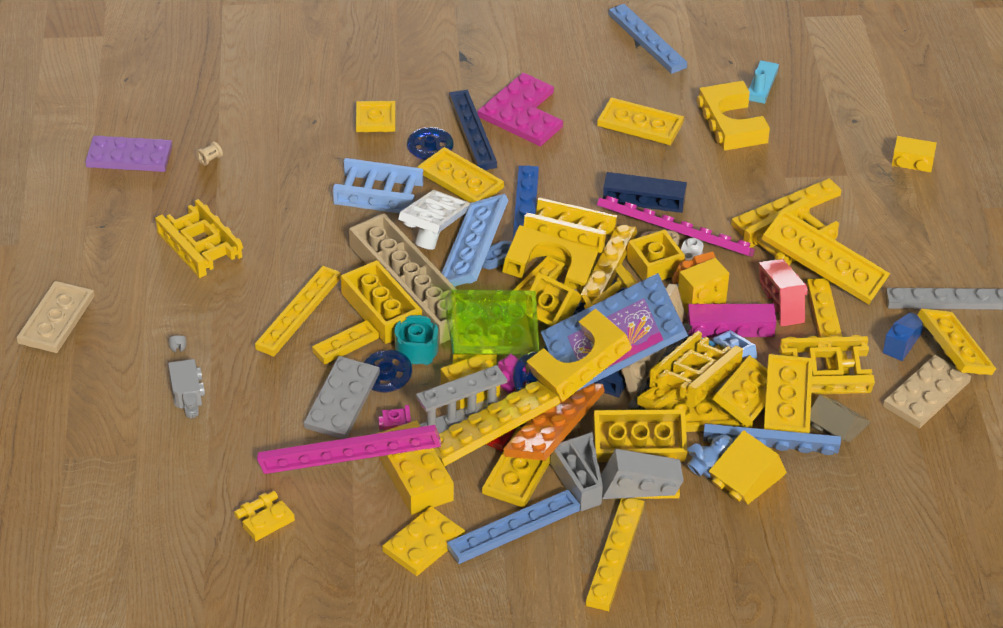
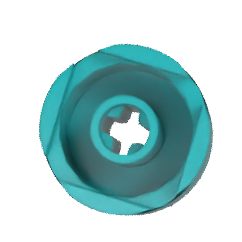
(417, 339)

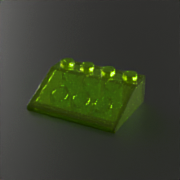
(492, 322)

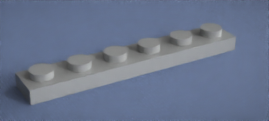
(944, 298)

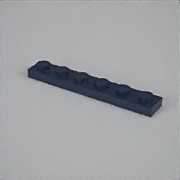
(472, 129)

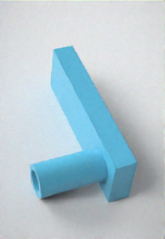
(762, 81)

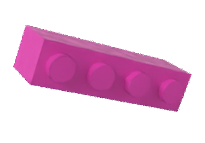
(742, 319)

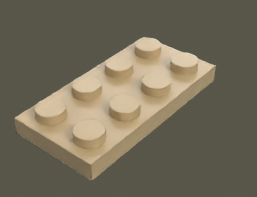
(55, 317)
(926, 391)

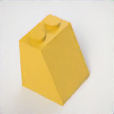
(747, 469)

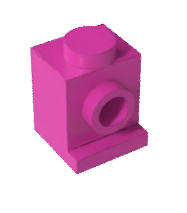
(507, 366)
(394, 418)

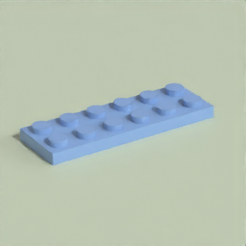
(474, 240)

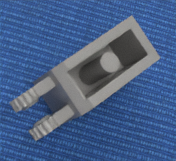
(186, 386)

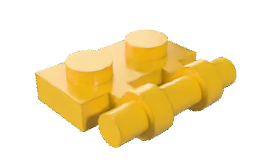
(266, 521)

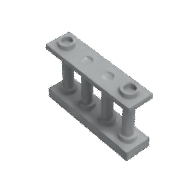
(456, 390)

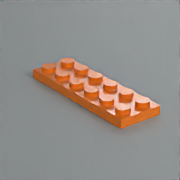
(546, 431)

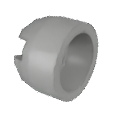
(177, 342)

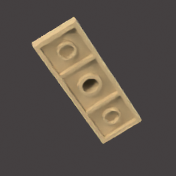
(639, 371)

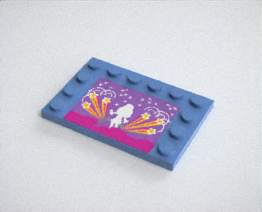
(639, 311)

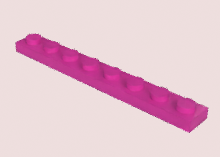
(684, 228)
(349, 449)

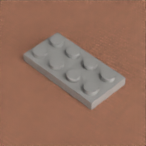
(342, 397)

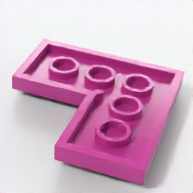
(517, 110)

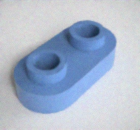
(496, 255)

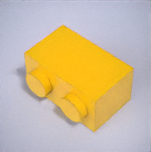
(914, 154)

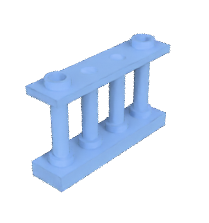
(372, 198)

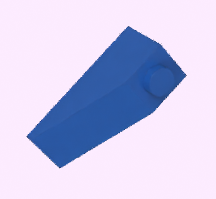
(903, 336)

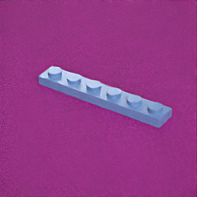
(648, 38)
(779, 439)
(513, 526)

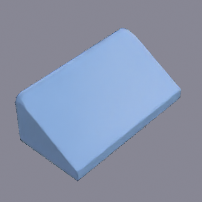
(731, 339)

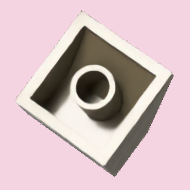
(837, 418)

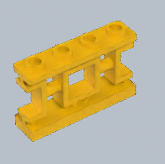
(189, 227)
(833, 380)
(695, 384)

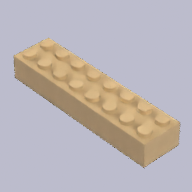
(413, 271)

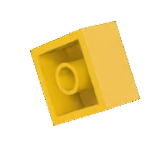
(655, 255)
(703, 284)
(554, 300)
(462, 369)

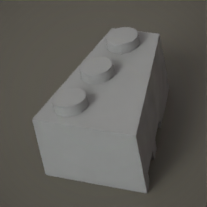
(578, 470)
(640, 475)

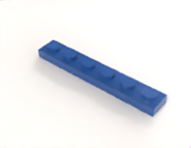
(526, 194)

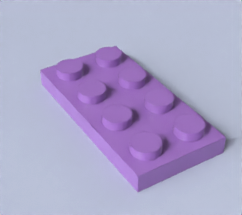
(129, 153)

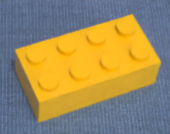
(378, 298)
(640, 431)
(419, 476)

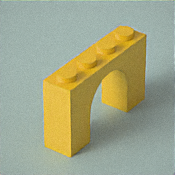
(728, 131)
(533, 244)
(567, 378)

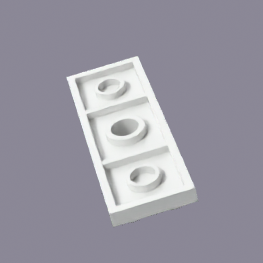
(432, 215)

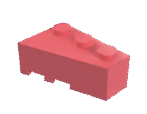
(785, 290)

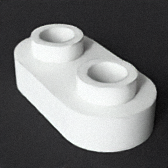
(692, 247)

